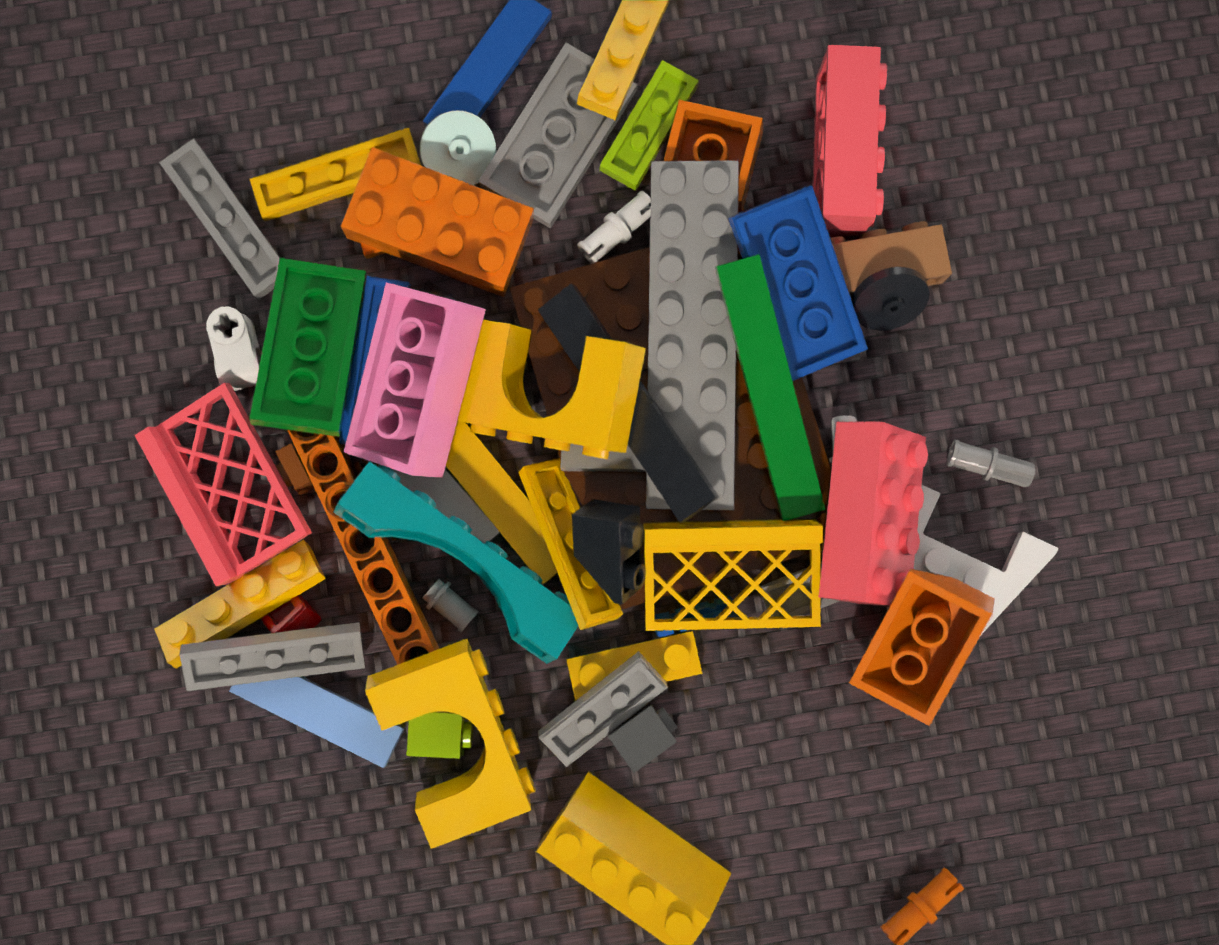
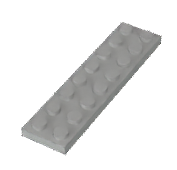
(688, 322)

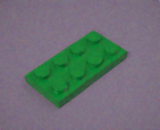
(308, 347)

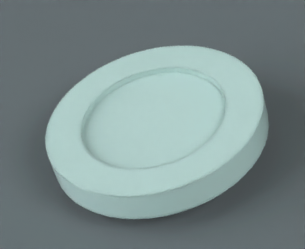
(458, 146)

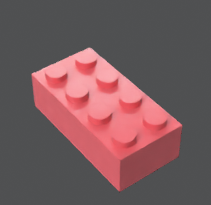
(847, 139)
(872, 512)

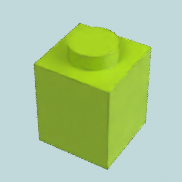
(439, 735)

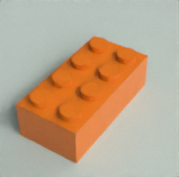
(437, 222)

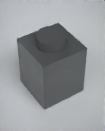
(644, 736)

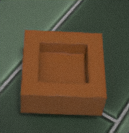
(293, 470)

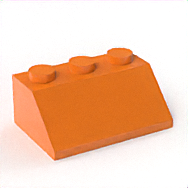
(923, 643)

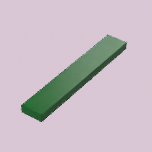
(770, 387)

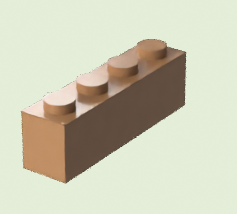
(915, 247)

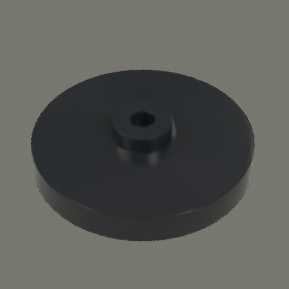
(890, 298)

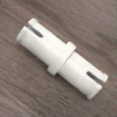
(616, 228)

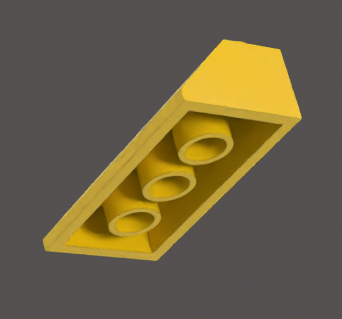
(634, 863)

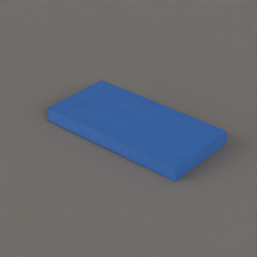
(802, 280)

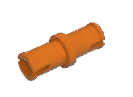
(922, 907)

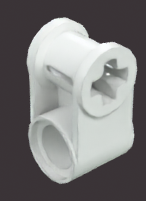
(236, 356)

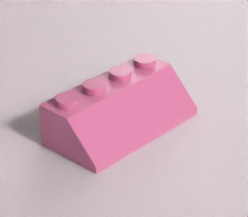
(414, 381)

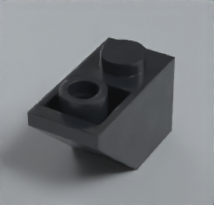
(609, 546)

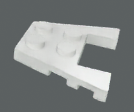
(1021, 566)

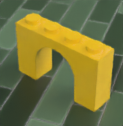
(595, 416)
(454, 683)

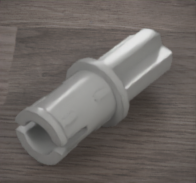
(990, 464)

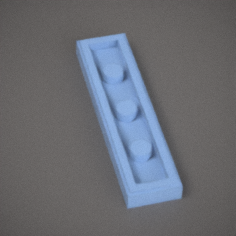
(324, 715)

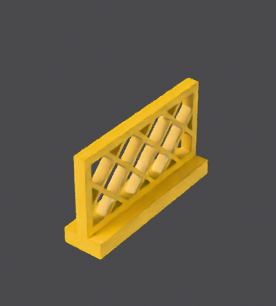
(740, 537)

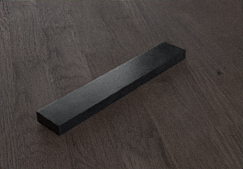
(651, 434)

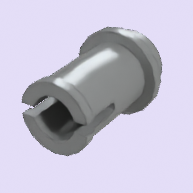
(449, 605)

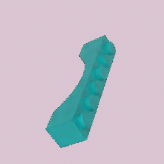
(386, 508)

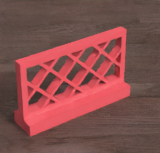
(190, 495)

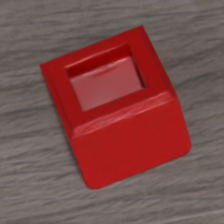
(292, 616)

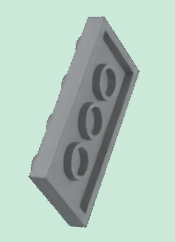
(551, 141)

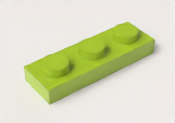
(648, 125)

